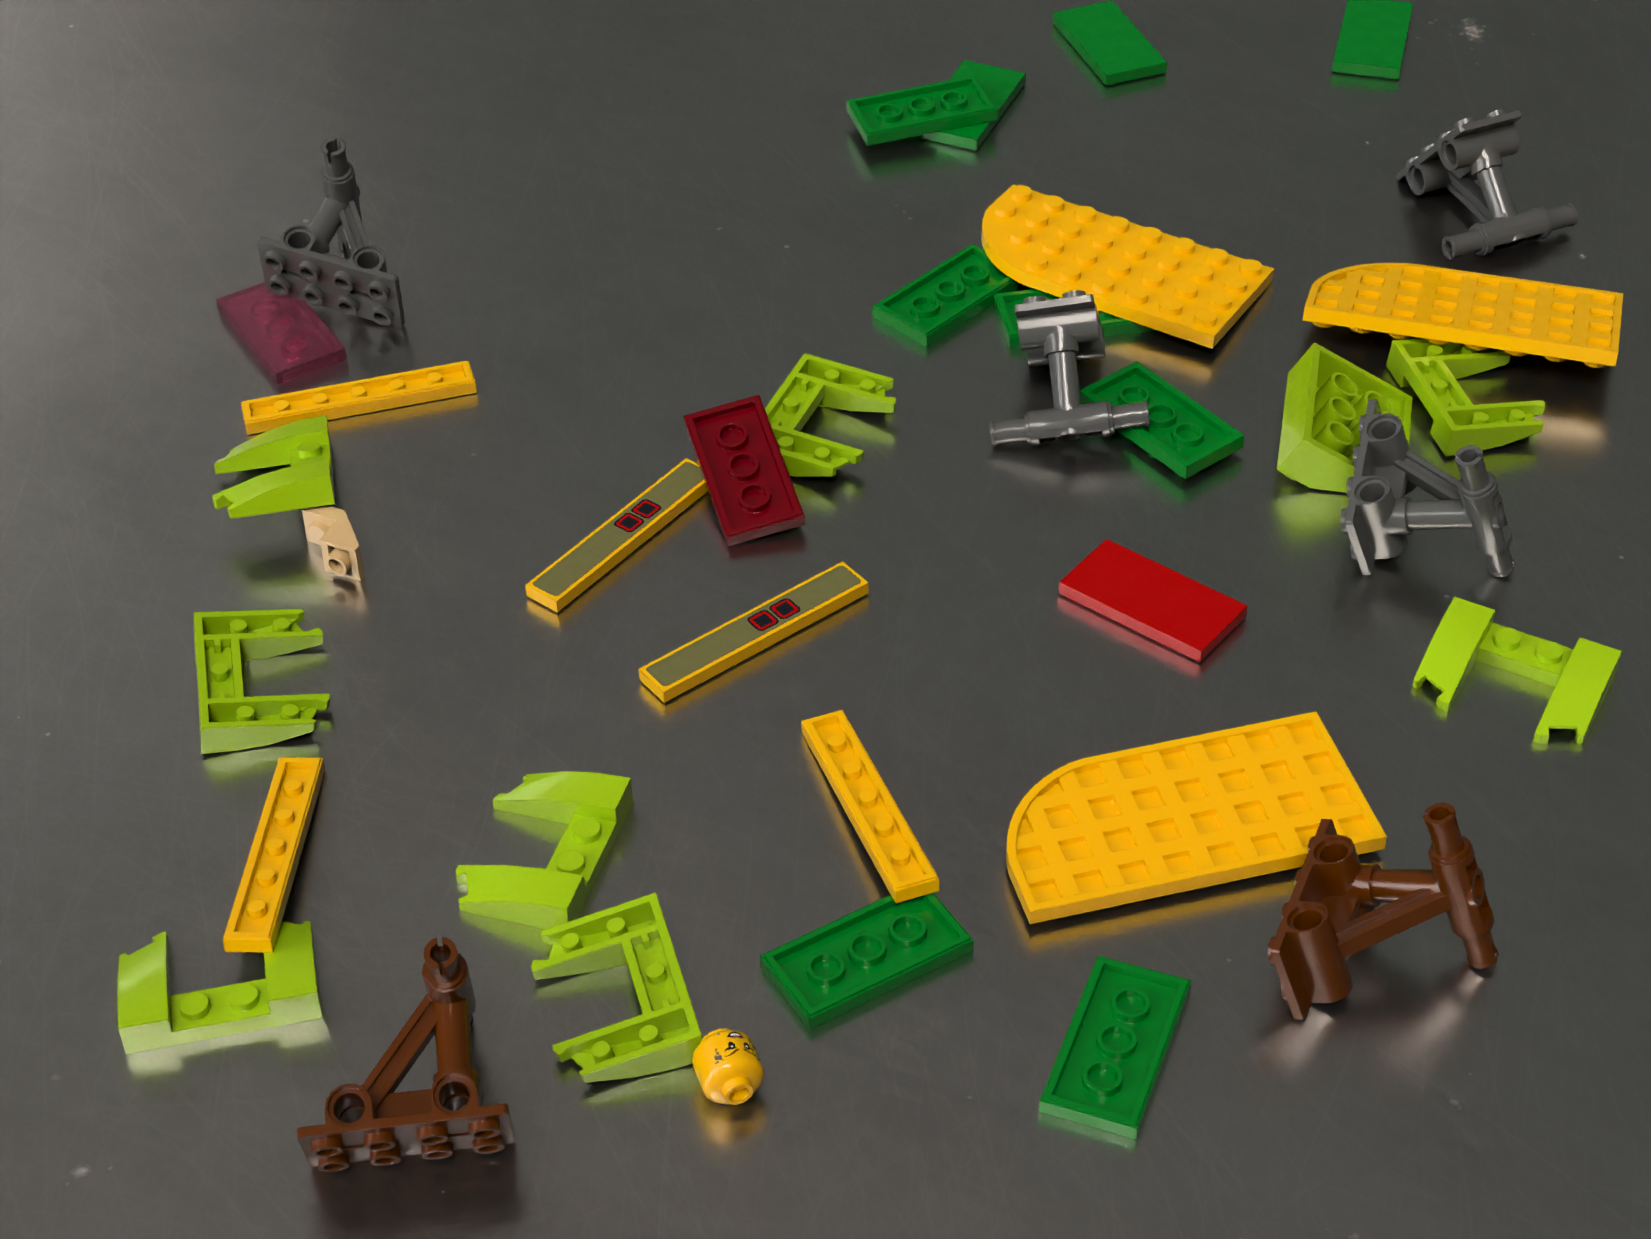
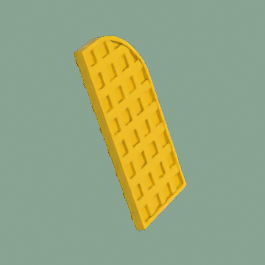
(1126, 266)
(1471, 310)
(1182, 817)

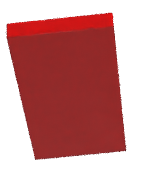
(1153, 600)

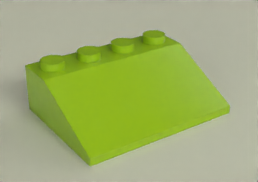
(1323, 417)

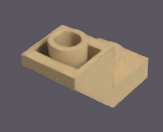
(338, 542)

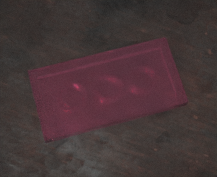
(281, 332)

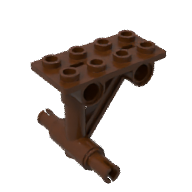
(1336, 912)
(385, 1125)

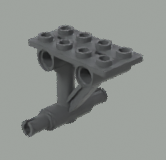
(1472, 154)
(305, 269)
(1059, 336)
(1382, 517)

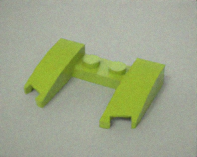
(829, 385)
(1456, 421)
(301, 485)
(1578, 674)
(227, 717)
(540, 897)
(614, 937)
(157, 1019)

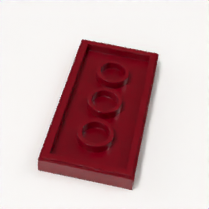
(744, 470)

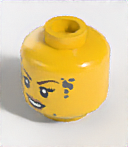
(728, 1065)

